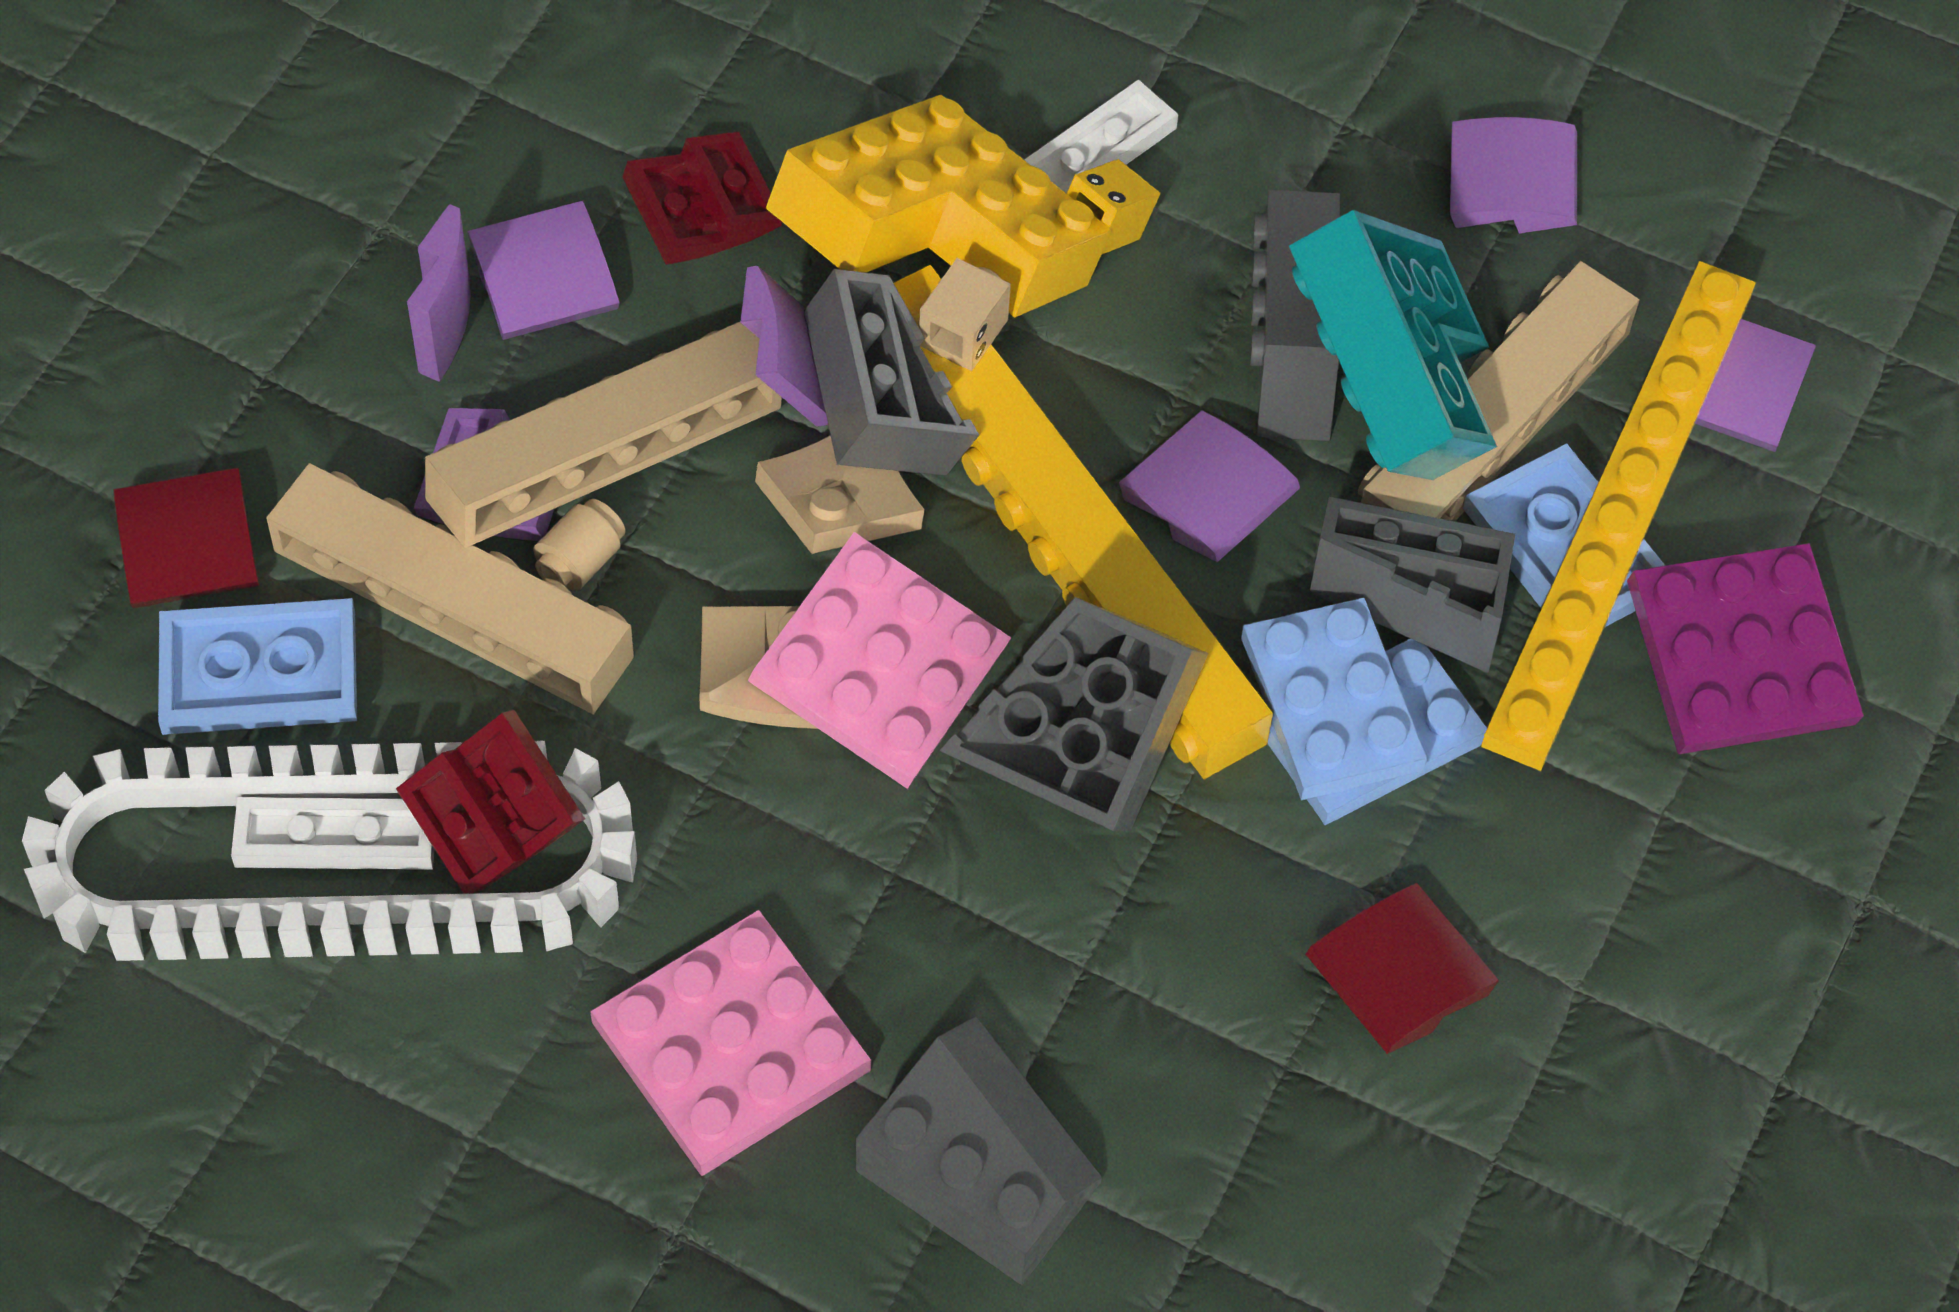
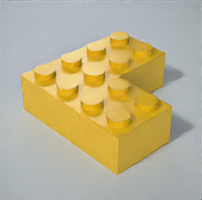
(939, 185)

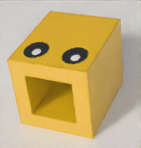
(1117, 199)

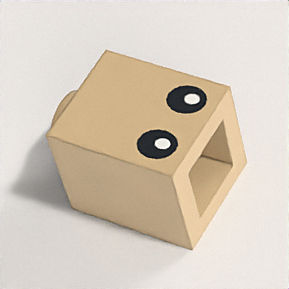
(964, 313)

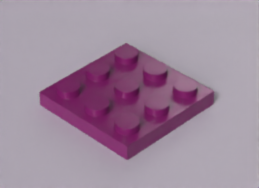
(1744, 648)

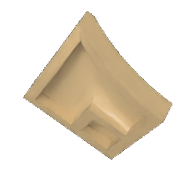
(833, 501)
(730, 650)

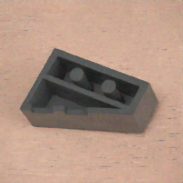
(876, 381)

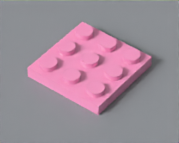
(879, 660)
(730, 1042)

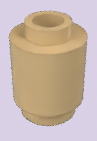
(579, 544)

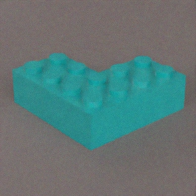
(1400, 335)

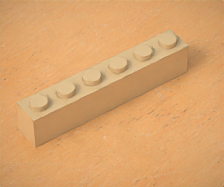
(1521, 386)
(598, 435)
(452, 590)

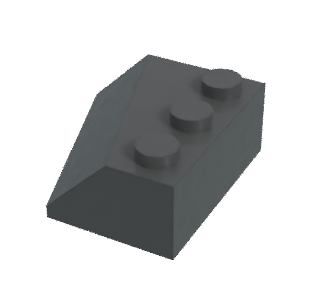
(1085, 714)

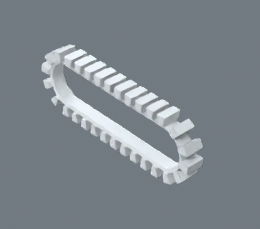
(80, 911)

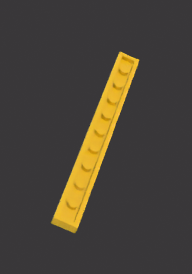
(1617, 518)

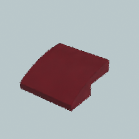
(701, 198)
(185, 538)
(490, 803)
(1401, 967)

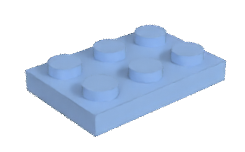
(1543, 510)
(257, 666)
(1333, 698)
(1440, 716)

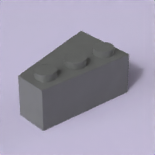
(1417, 575)

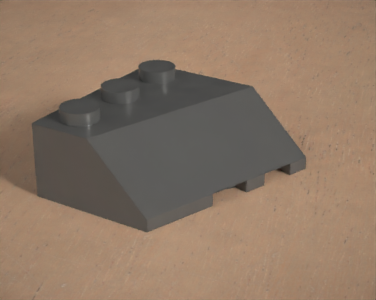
(978, 1153)

